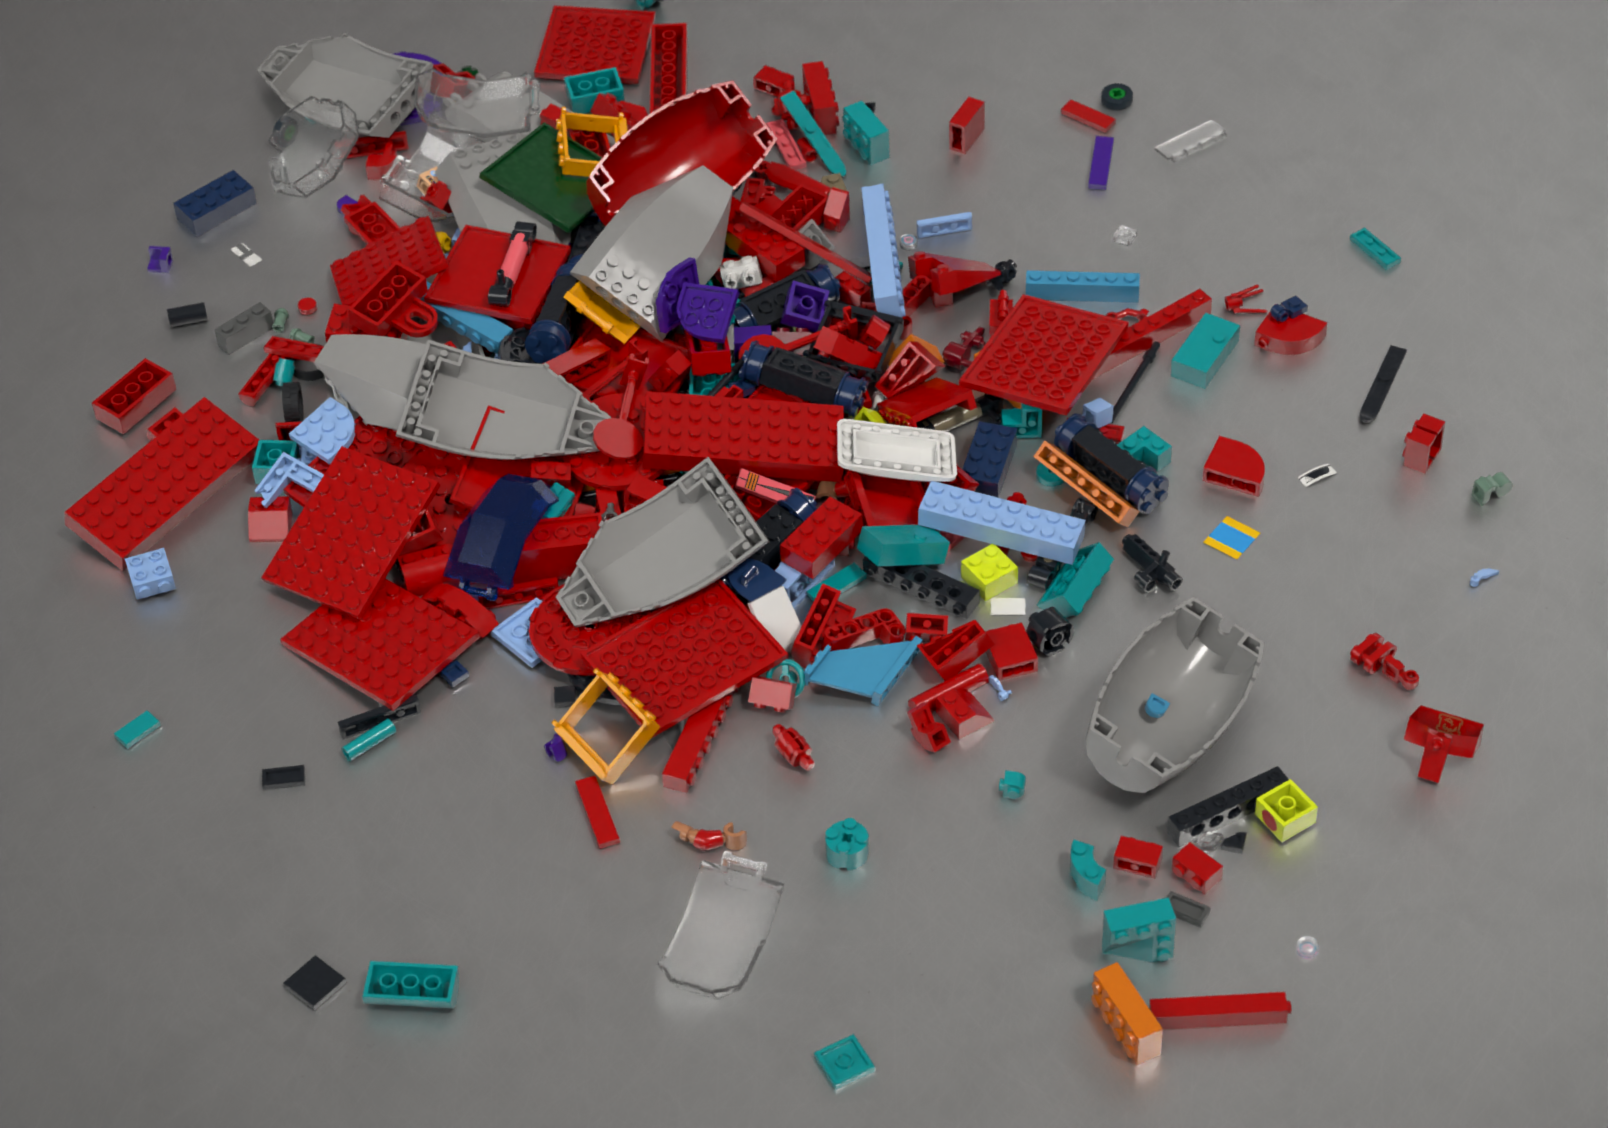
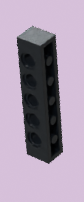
(928, 586)
(1222, 808)

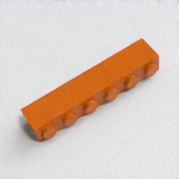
(1086, 484)

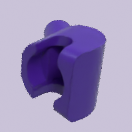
(556, 748)

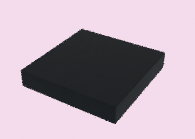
(314, 982)

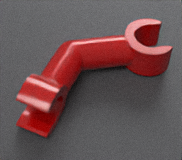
(1140, 315)

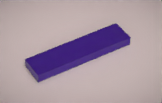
(1101, 163)

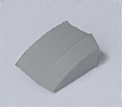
(812, 231)

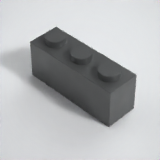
(244, 328)

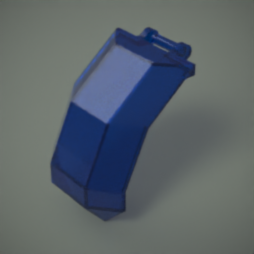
(495, 534)

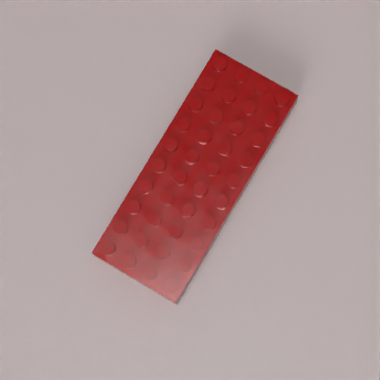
(742, 433)
(162, 483)

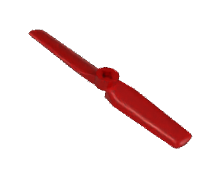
(787, 177)

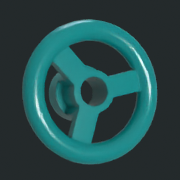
(791, 674)

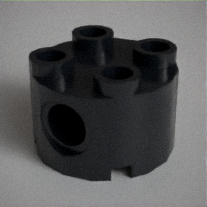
(1049, 631)

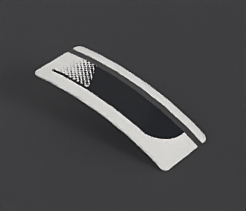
(1316, 474)

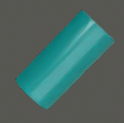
(411, 984)

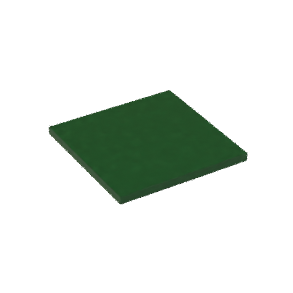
(535, 179)

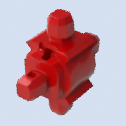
(780, 110)

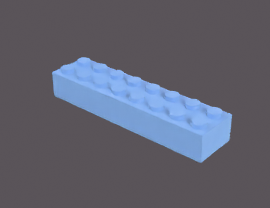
(1001, 522)

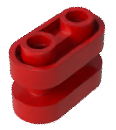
(1372, 652)

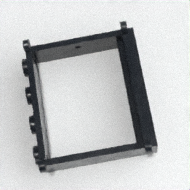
(835, 310)

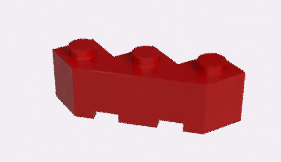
(845, 349)

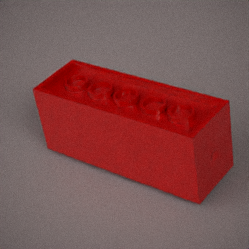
(556, 547)

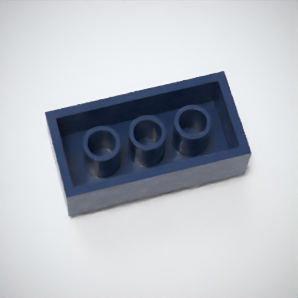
(215, 203)
(990, 456)

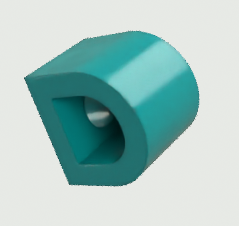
(1012, 785)

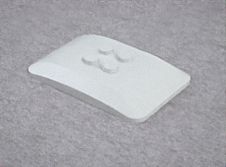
(896, 451)

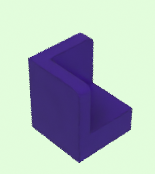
(160, 259)

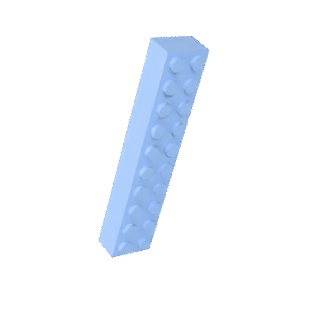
(883, 251)

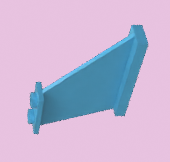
(863, 670)

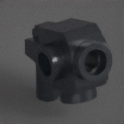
(1008, 272)

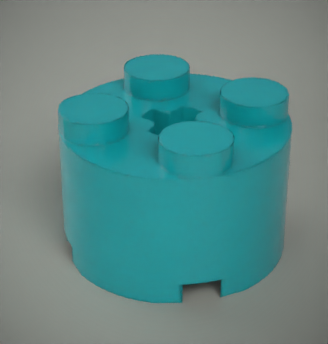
(847, 844)

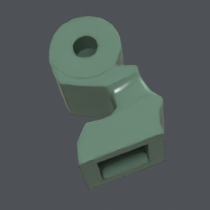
(1485, 485)

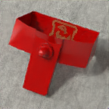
(1441, 735)

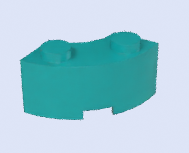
(1086, 871)

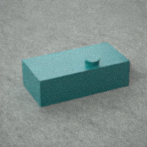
(1205, 350)
(902, 545)

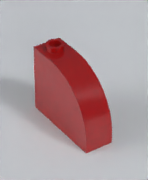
(1292, 335)
(1235, 467)

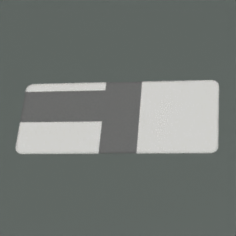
(246, 254)

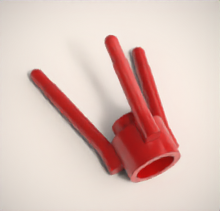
(1234, 301)

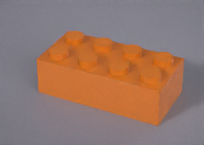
(1127, 1013)

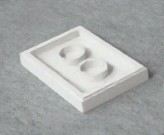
(777, 616)

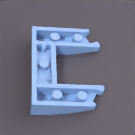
(282, 473)

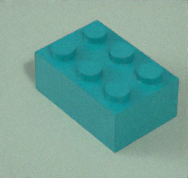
(585, 87)
(866, 133)

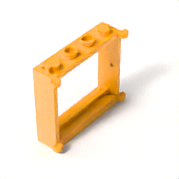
(589, 123)
(566, 730)

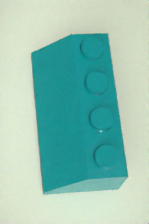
(1076, 582)

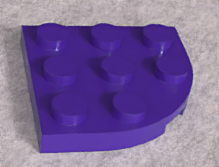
(670, 290)
(706, 310)

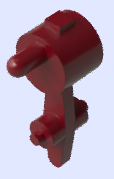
(959, 355)

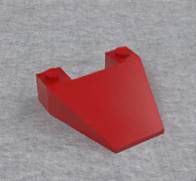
(949, 273)

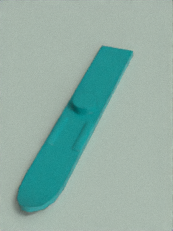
(813, 133)

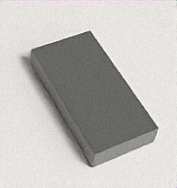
(1188, 909)

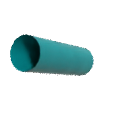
(368, 739)

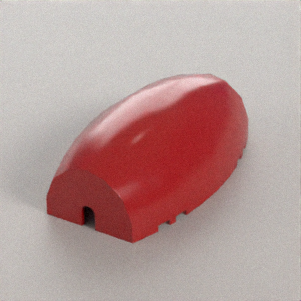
(688, 132)

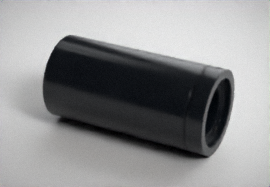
(187, 314)

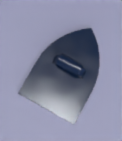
(754, 579)

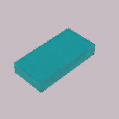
(137, 729)

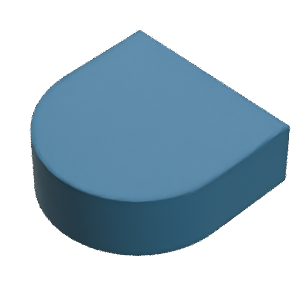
(1156, 706)

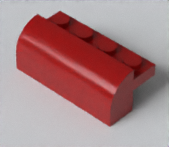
(426, 569)
(823, 613)

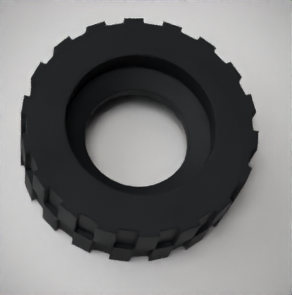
(292, 402)

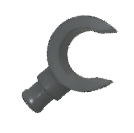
(609, 512)

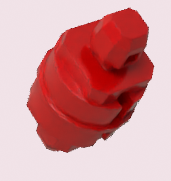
(793, 747)

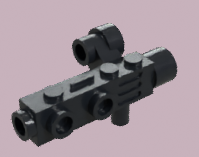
(1155, 566)

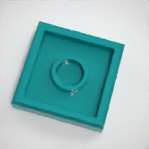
(844, 1062)

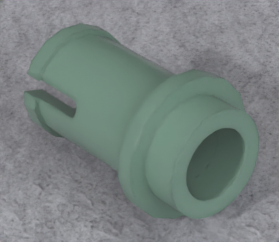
(281, 316)
(298, 335)

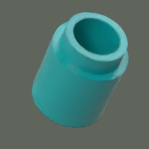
(283, 371)

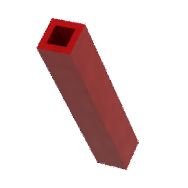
(1221, 1010)

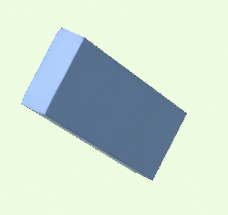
(944, 225)

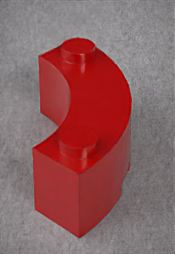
(462, 606)

